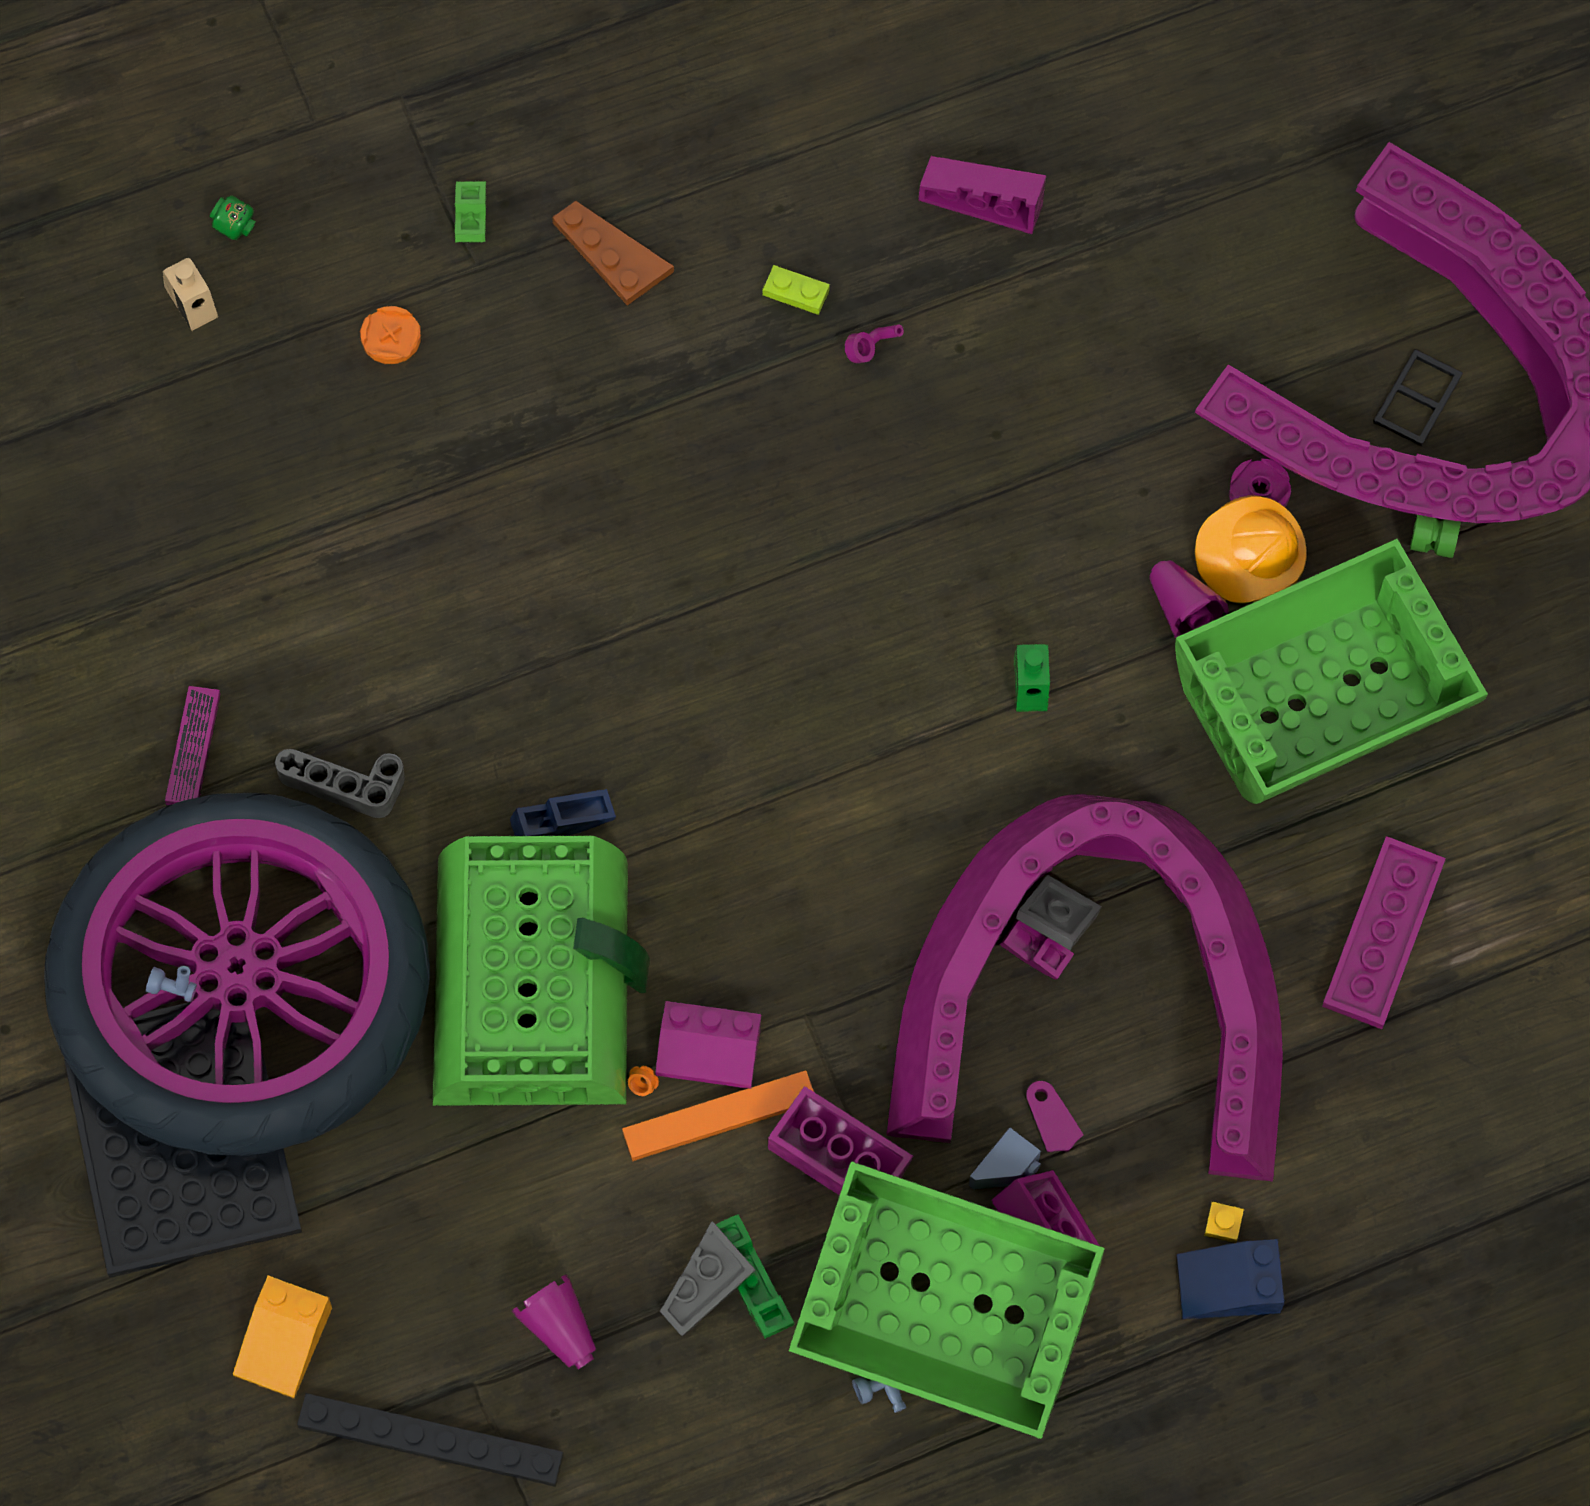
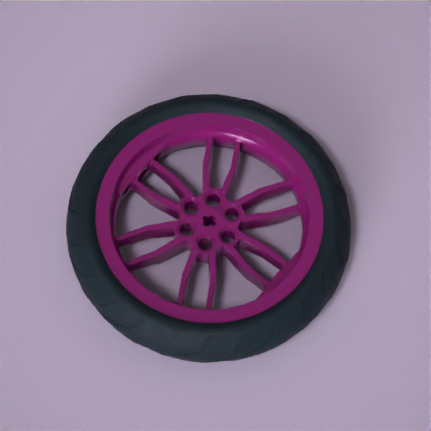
(266, 1115)

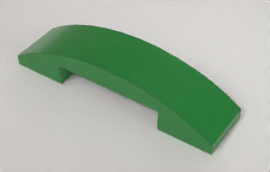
(757, 1291)

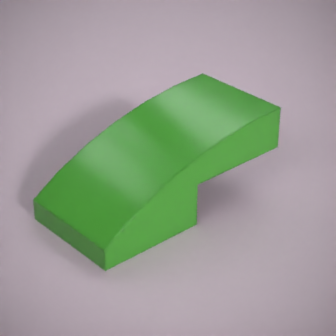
(470, 212)

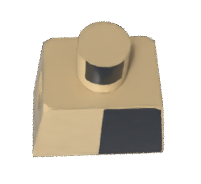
(186, 286)

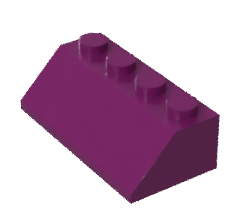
(826, 1139)

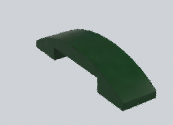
(616, 949)

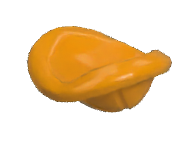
(1250, 549)

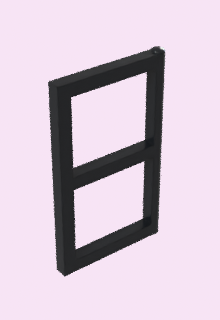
(1438, 407)

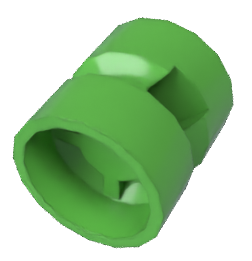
(1435, 535)

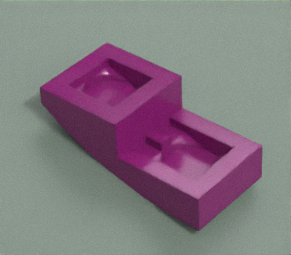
(1036, 949)

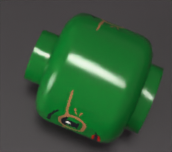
(232, 217)

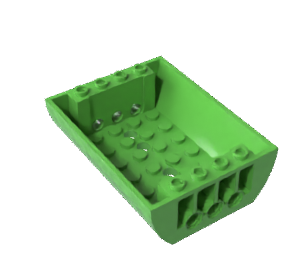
(1301, 649)
(483, 959)
(936, 1337)

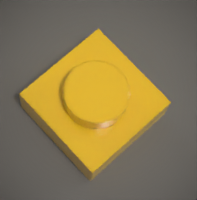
(1224, 1222)

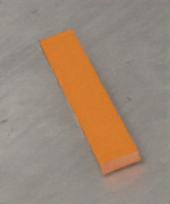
(714, 1116)

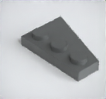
(707, 1280)

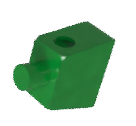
(1031, 672)

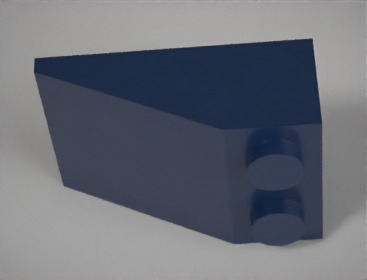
(1231, 1280)

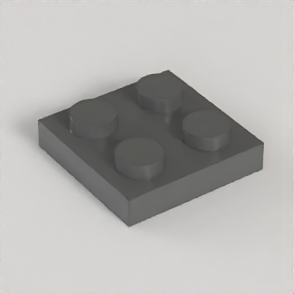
(1058, 912)

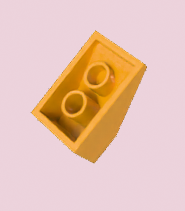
(282, 1336)

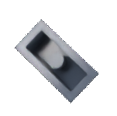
(1007, 1161)

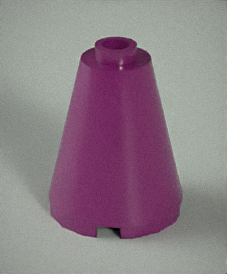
(1185, 598)
(559, 1323)

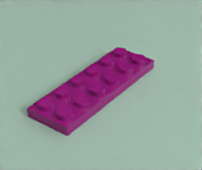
(1383, 932)

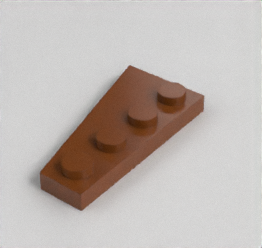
(614, 255)

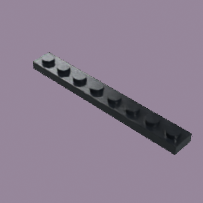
(430, 1439)

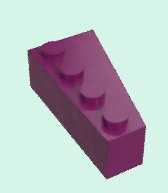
(984, 192)

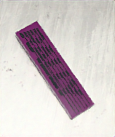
(193, 744)

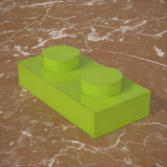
(796, 289)

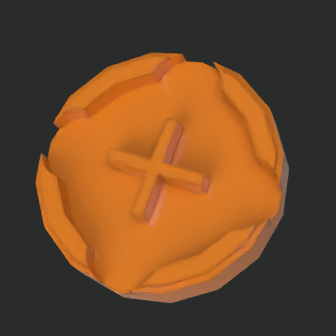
(390, 335)

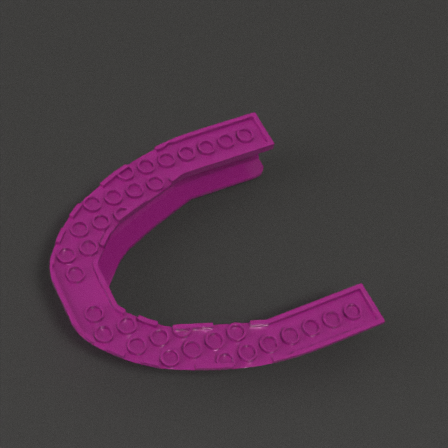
(1524, 299)
(1224, 929)

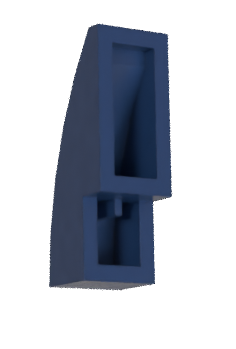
(564, 815)

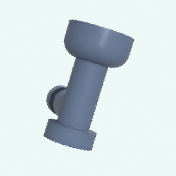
(181, 987)
(865, 1388)

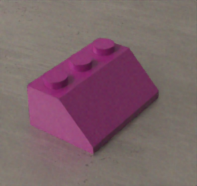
(708, 1044)
(1045, 1203)

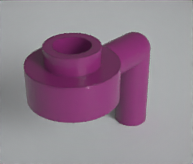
(861, 345)

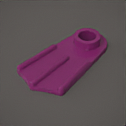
(1052, 1118)

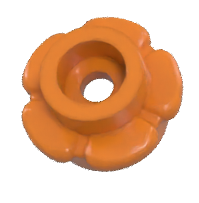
(638, 1084)

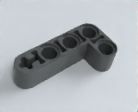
(339, 777)

